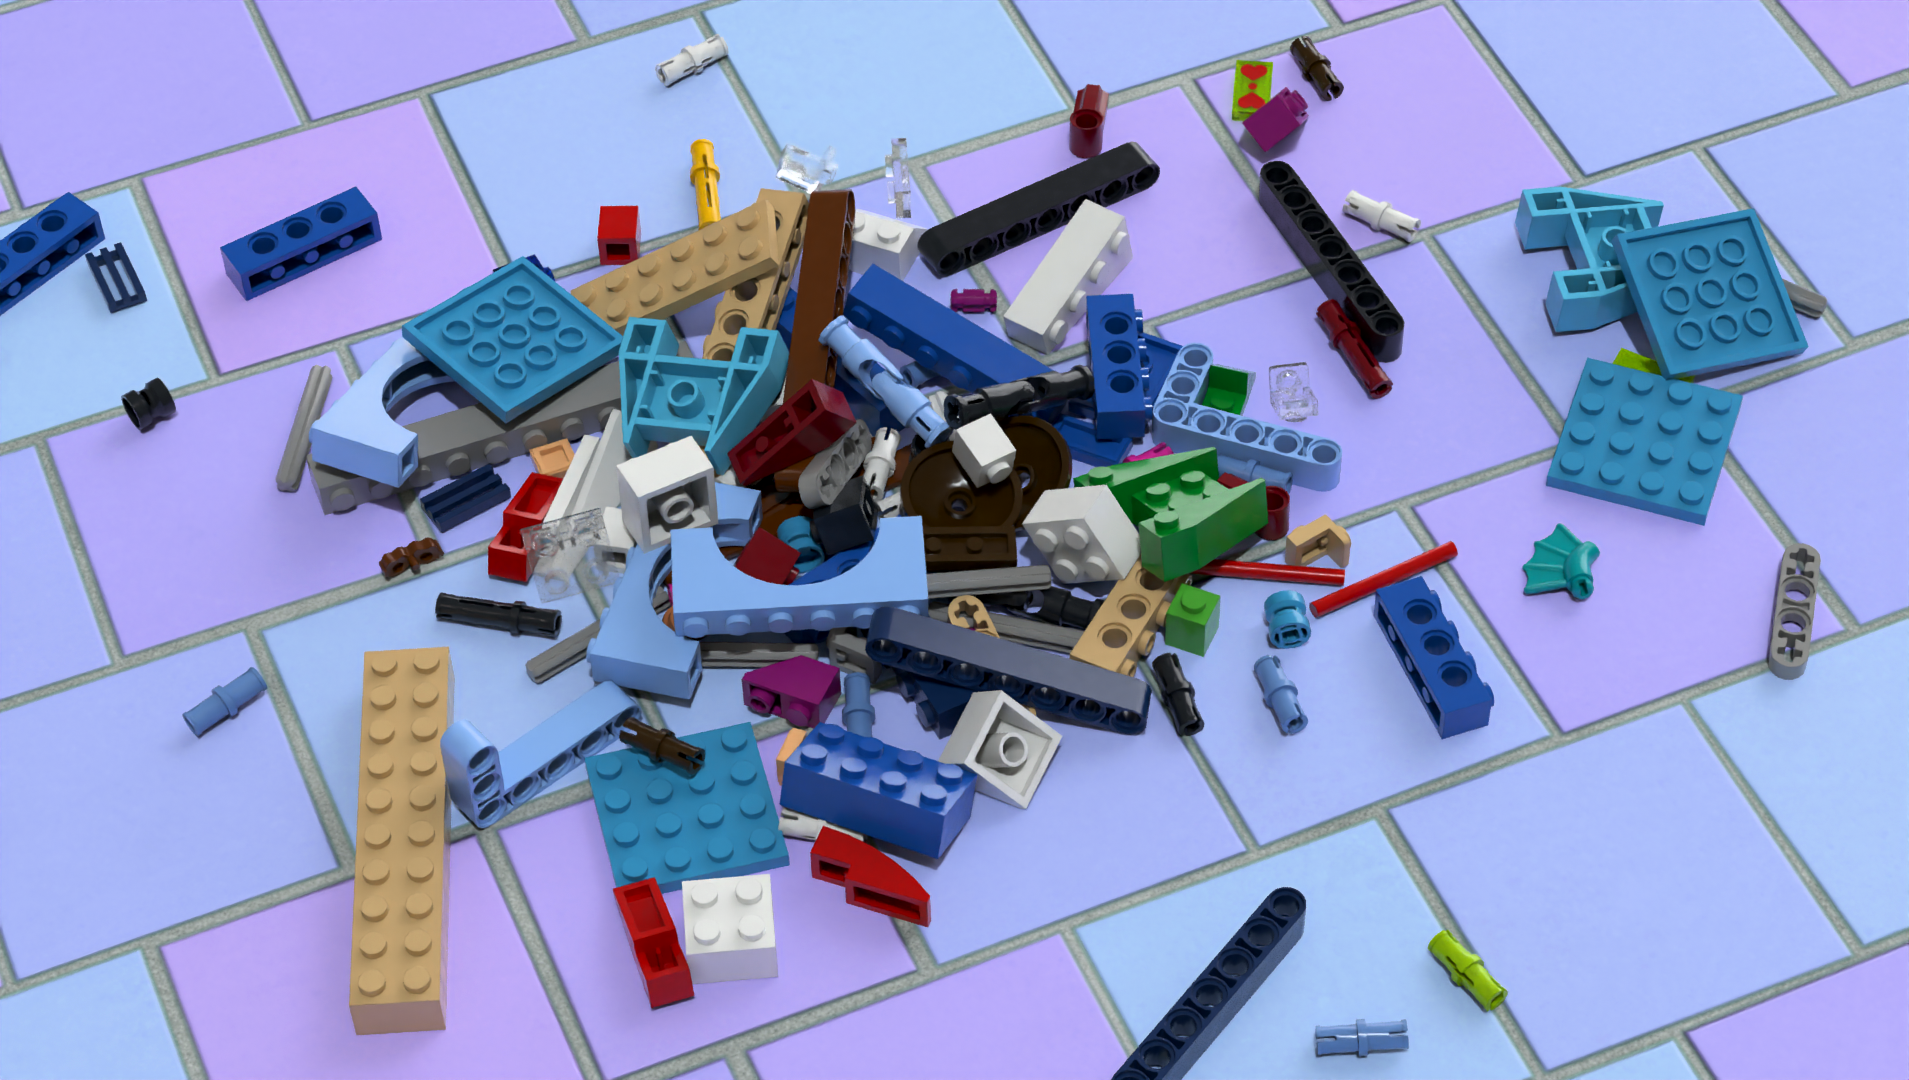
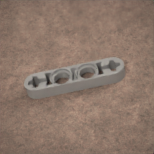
(834, 467)
(1792, 610)

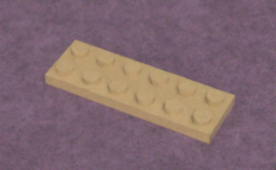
(686, 269)

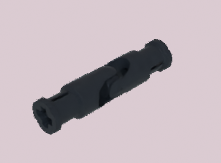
(1017, 397)
(1057, 609)

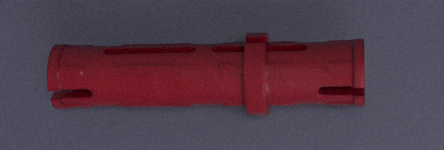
(1347, 338)

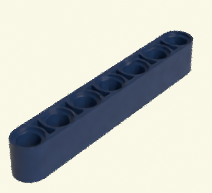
(1020, 671)
(1220, 989)

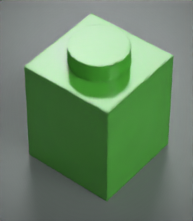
(1192, 620)

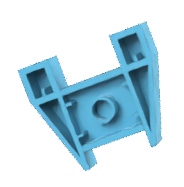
(1587, 224)
(696, 397)

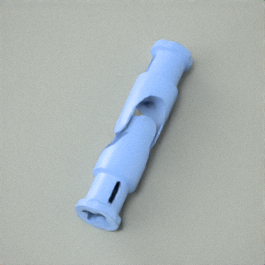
(903, 400)

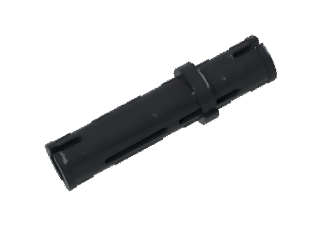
(512, 616)

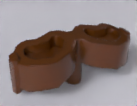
(415, 553)

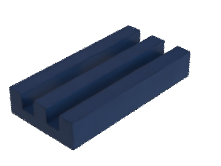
(108, 258)
(461, 494)

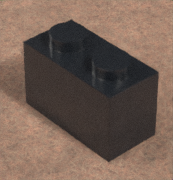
(847, 520)

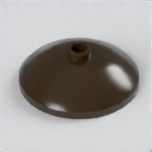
(1040, 455)
(938, 482)

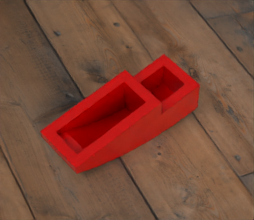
(528, 508)
(869, 877)
(653, 942)

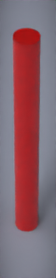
(1273, 572)
(1382, 579)

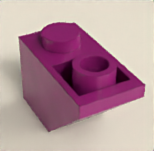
(1277, 118)
(794, 690)

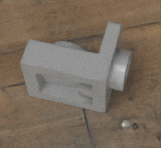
(849, 653)

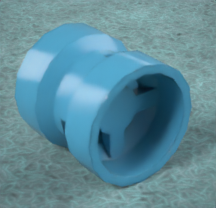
(798, 535)
(1287, 619)

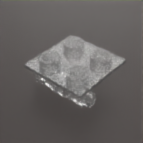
(570, 555)

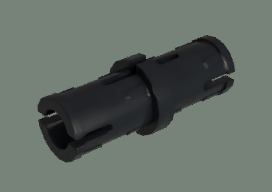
(1178, 694)

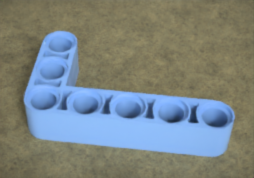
(1189, 426)
(496, 783)

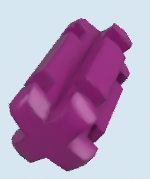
(973, 300)

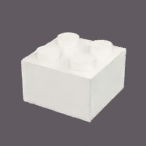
(667, 492)
(1083, 534)
(729, 929)

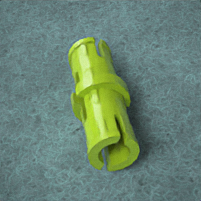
(1467, 970)

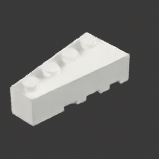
(1078, 265)

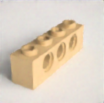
(1128, 621)

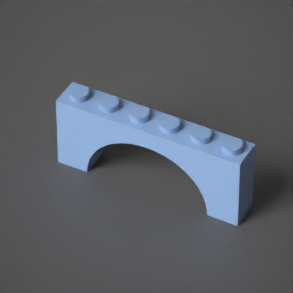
(358, 431)
(720, 599)
(632, 640)

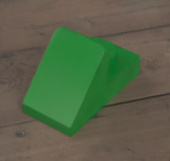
(1229, 388)

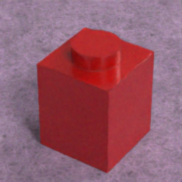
(619, 234)

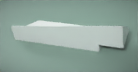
(593, 473)

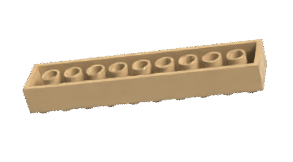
(402, 844)

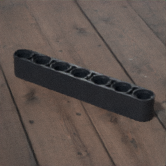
(1037, 208)
(1330, 259)

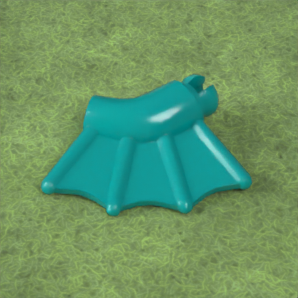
(1561, 563)

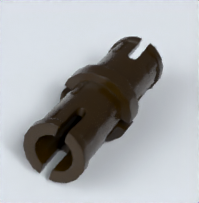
(1316, 68)
(662, 745)

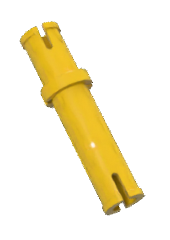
(703, 159)

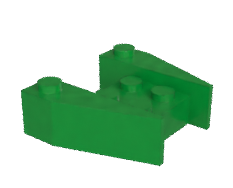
(1182, 508)

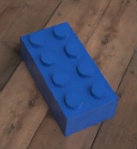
(878, 789)

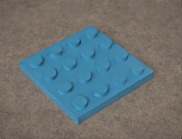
(1709, 294)
(513, 338)
(1645, 441)
(684, 823)

